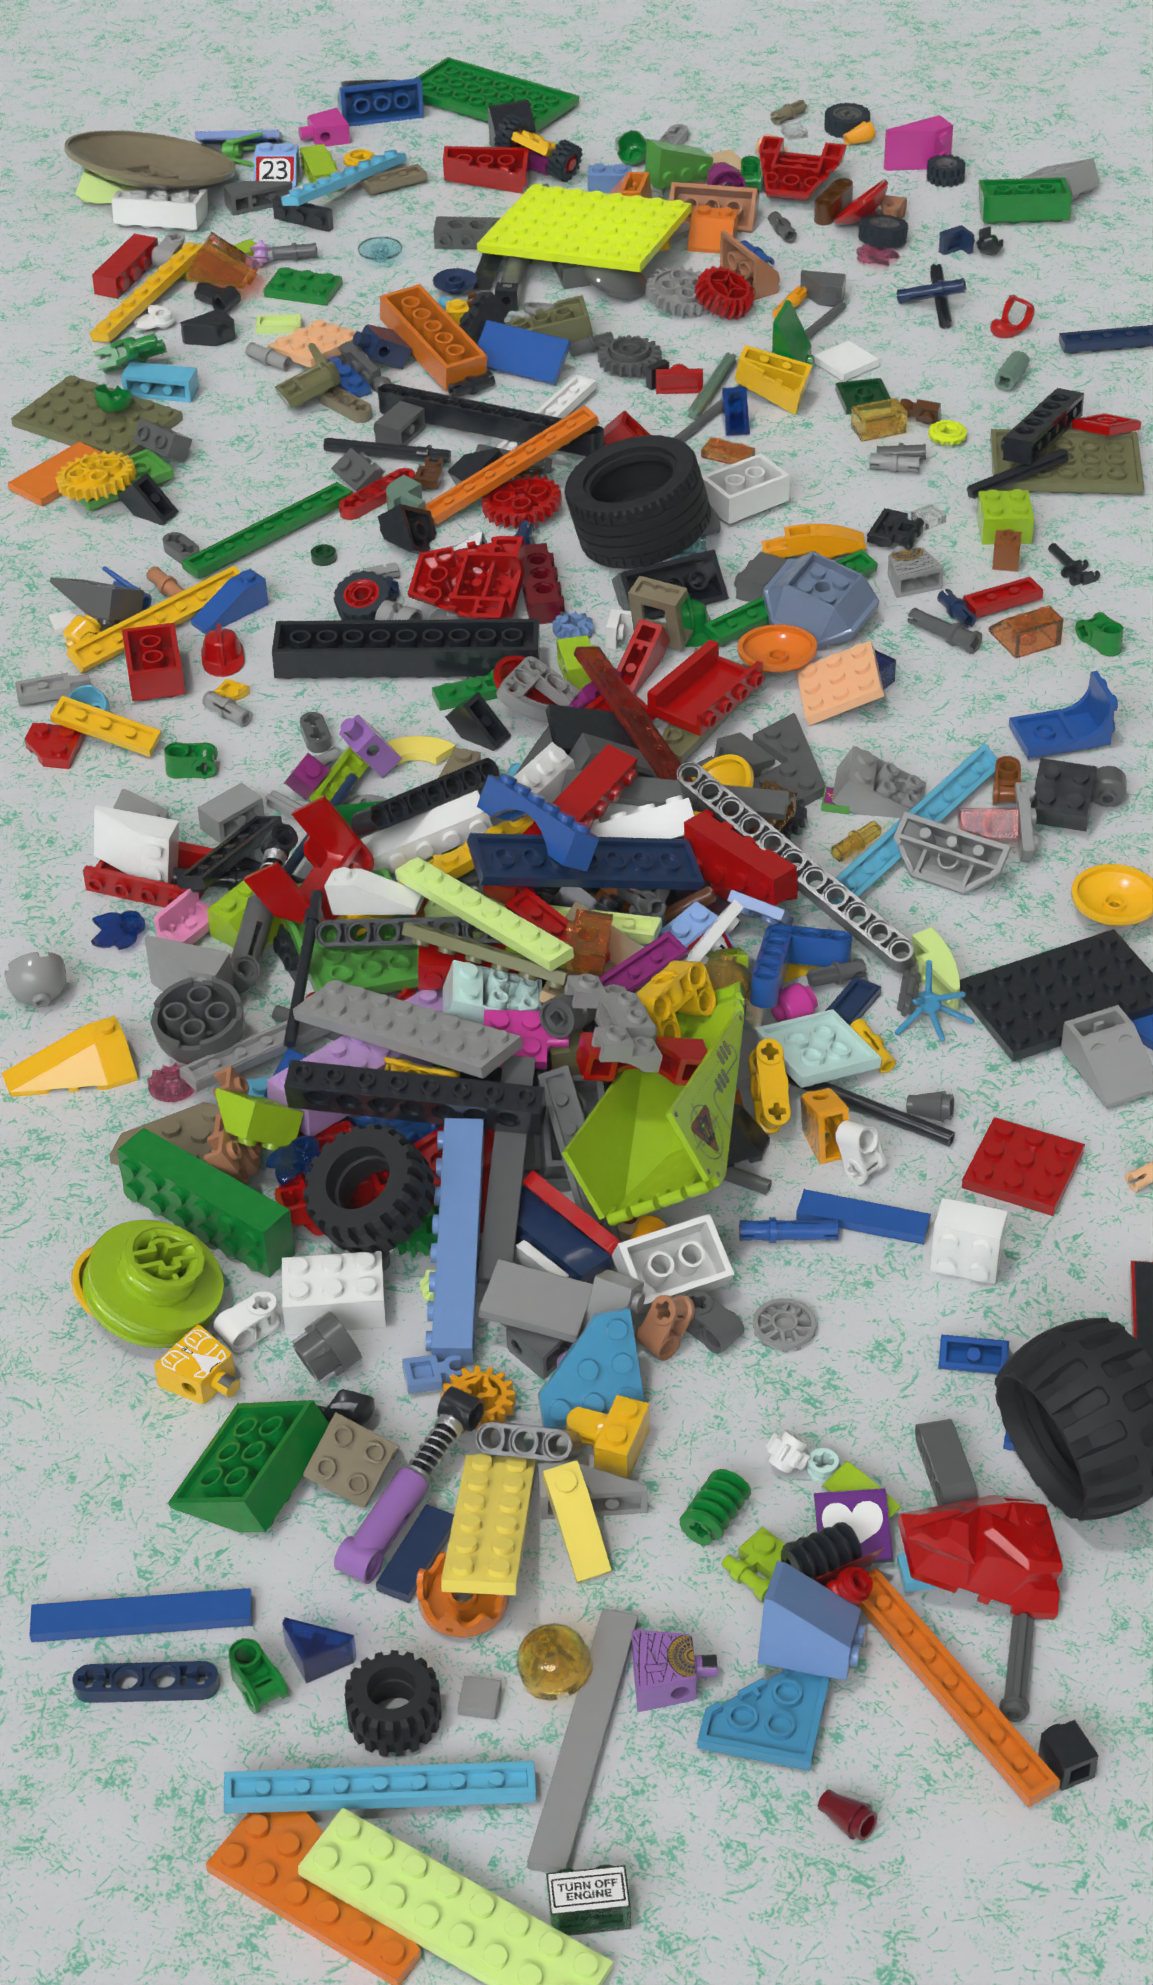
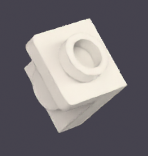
(617, 626)

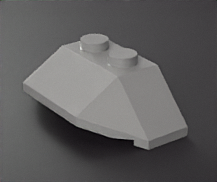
(948, 854)

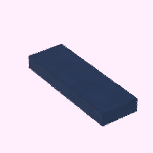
(416, 1551)

